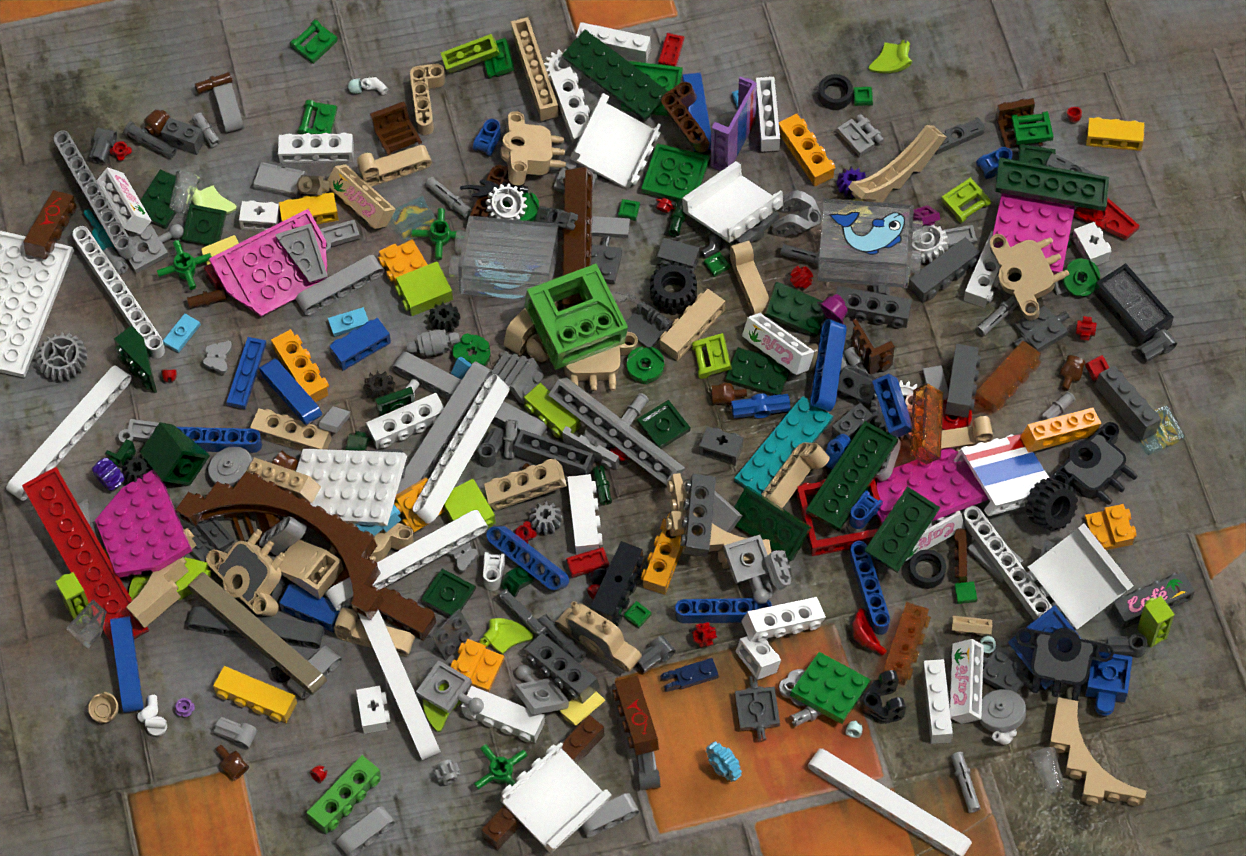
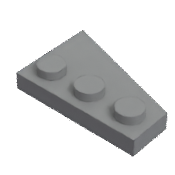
(304, 250)
(600, 454)

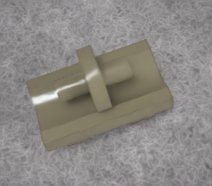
(312, 185)

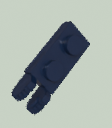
(691, 675)

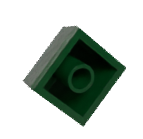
(174, 454)

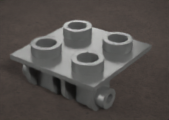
(648, 324)
(451, 634)

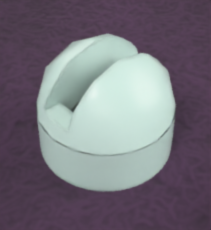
(355, 86)
(988, 647)
(854, 729)

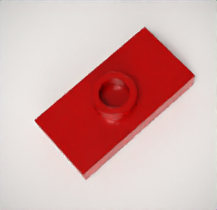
(671, 50)
(587, 562)

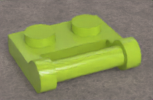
(961, 196)
(717, 354)

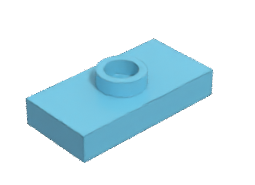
(348, 321)
(181, 333)

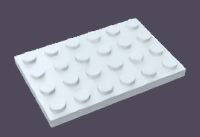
(354, 483)

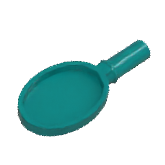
(99, 232)

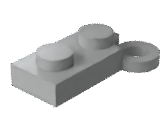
(340, 233)
(138, 430)

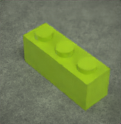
(470, 53)
(550, 411)
(72, 594)
(1155, 621)

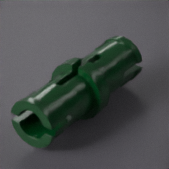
(677, 219)
(602, 485)

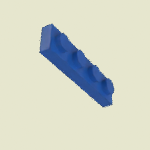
(246, 373)

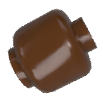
(155, 122)

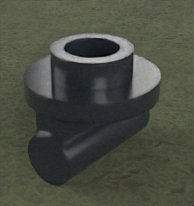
(597, 575)
(279, 675)

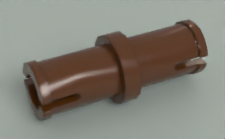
(208, 84)
(206, 298)

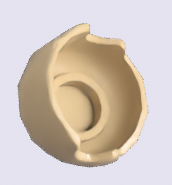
(536, 348)
(103, 707)

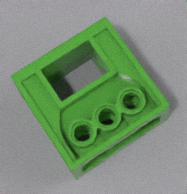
(582, 328)

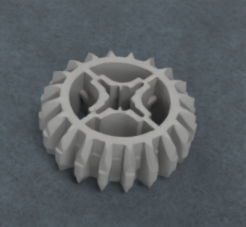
(66, 347)

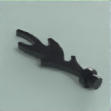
(484, 191)

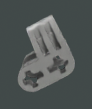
(806, 219)
(778, 570)

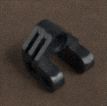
(894, 708)

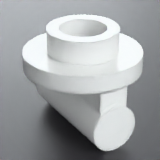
(156, 726)

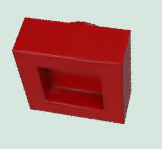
(1096, 366)

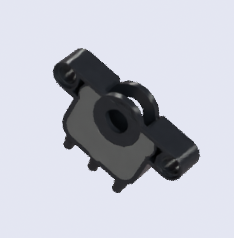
(1102, 469)
(1059, 666)

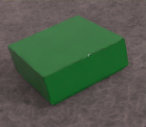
(863, 96)
(629, 209)
(716, 264)
(965, 592)
(637, 614)

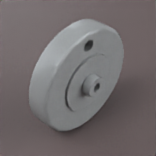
(229, 465)
(1002, 711)

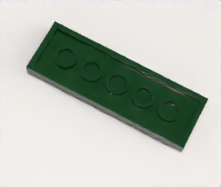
(614, 74)
(1052, 184)
(851, 475)

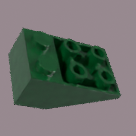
(133, 352)

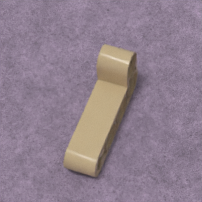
(422, 100)
(393, 166)
(748, 276)
(520, 330)
(968, 436)
(793, 472)
(351, 629)

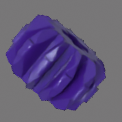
(845, 179)
(108, 474)

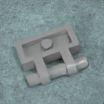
(856, 137)

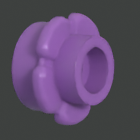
(184, 702)

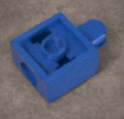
(1109, 682)

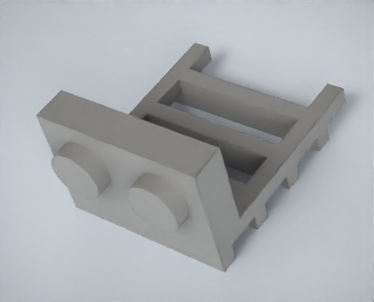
(520, 378)

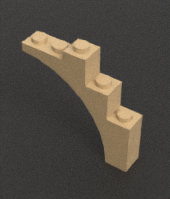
(899, 170)
(718, 536)
(160, 590)
(1080, 763)

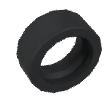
(835, 80)
(931, 555)

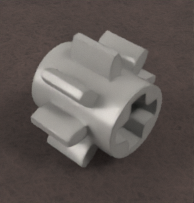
(447, 772)

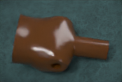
(1072, 371)
(725, 393)
(286, 461)
(232, 763)

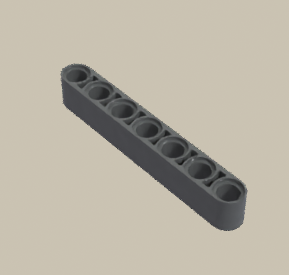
(292, 632)

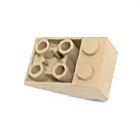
(311, 567)

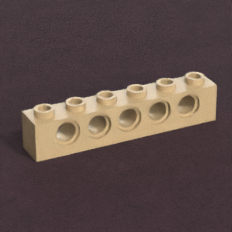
(534, 69)

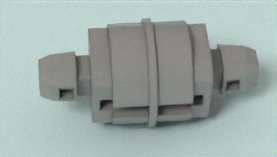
(433, 342)

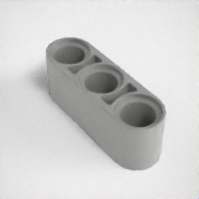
(228, 107)
(283, 535)
(325, 661)
(611, 814)
(366, 832)

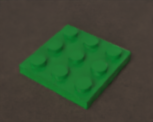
(664, 75)
(674, 172)
(830, 687)

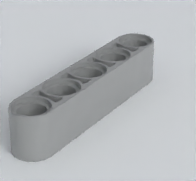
(339, 284)

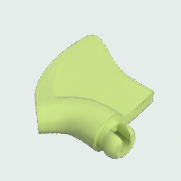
(211, 198)

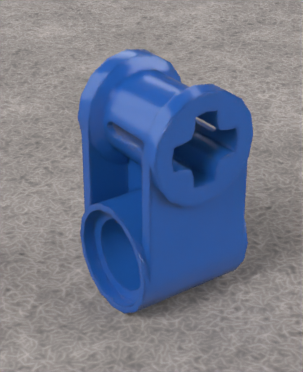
(487, 140)
(989, 162)
(836, 449)
(866, 507)

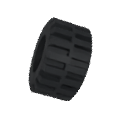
(675, 275)
(1051, 504)

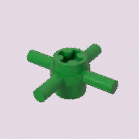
(437, 238)
(183, 259)
(495, 764)

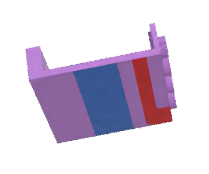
(728, 141)

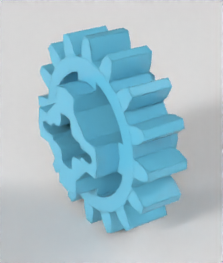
(723, 761)

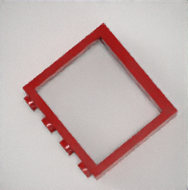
(832, 544)

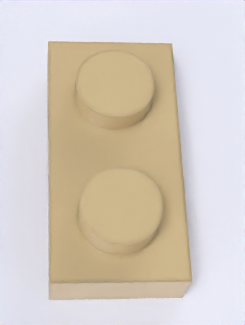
(966, 624)

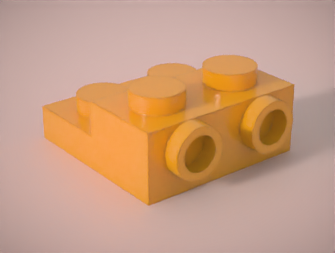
(401, 259)
(405, 501)
(1112, 527)
(478, 664)

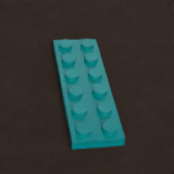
(800, 425)

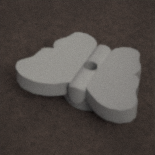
(220, 351)
(594, 438)
(464, 560)

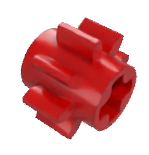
(801, 277)
(1086, 328)
(704, 634)

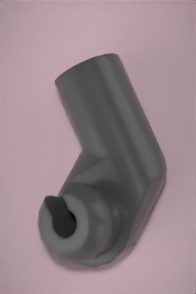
(714, 245)

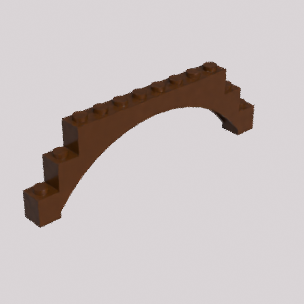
(258, 495)

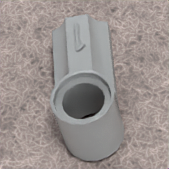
(240, 734)

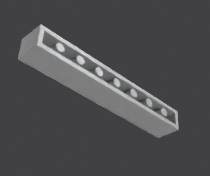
(615, 430)

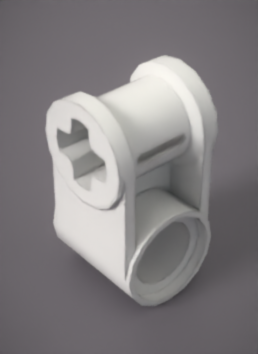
(493, 567)

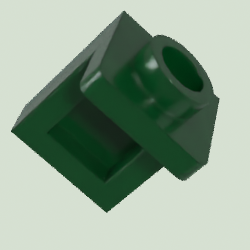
(357, 441)
(124, 453)
(516, 580)

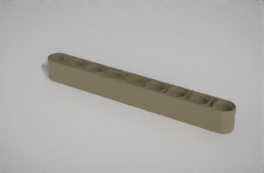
(257, 633)

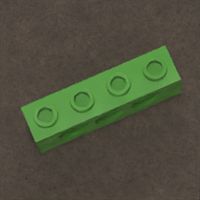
(346, 783)

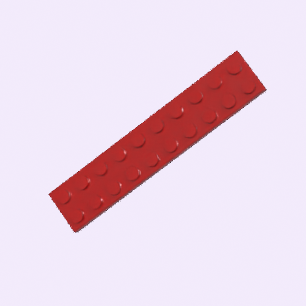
(80, 547)

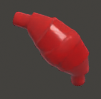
(864, 633)

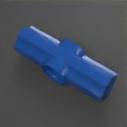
(760, 406)

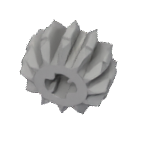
(553, 518)

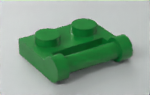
(317, 45)
(324, 118)
(1032, 132)

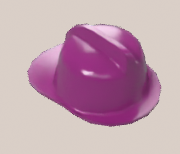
(834, 308)

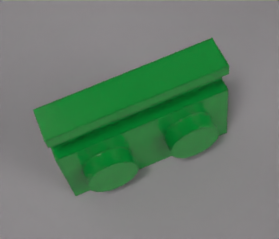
(502, 63)

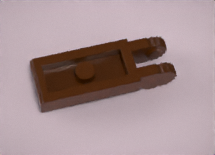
(961, 555)

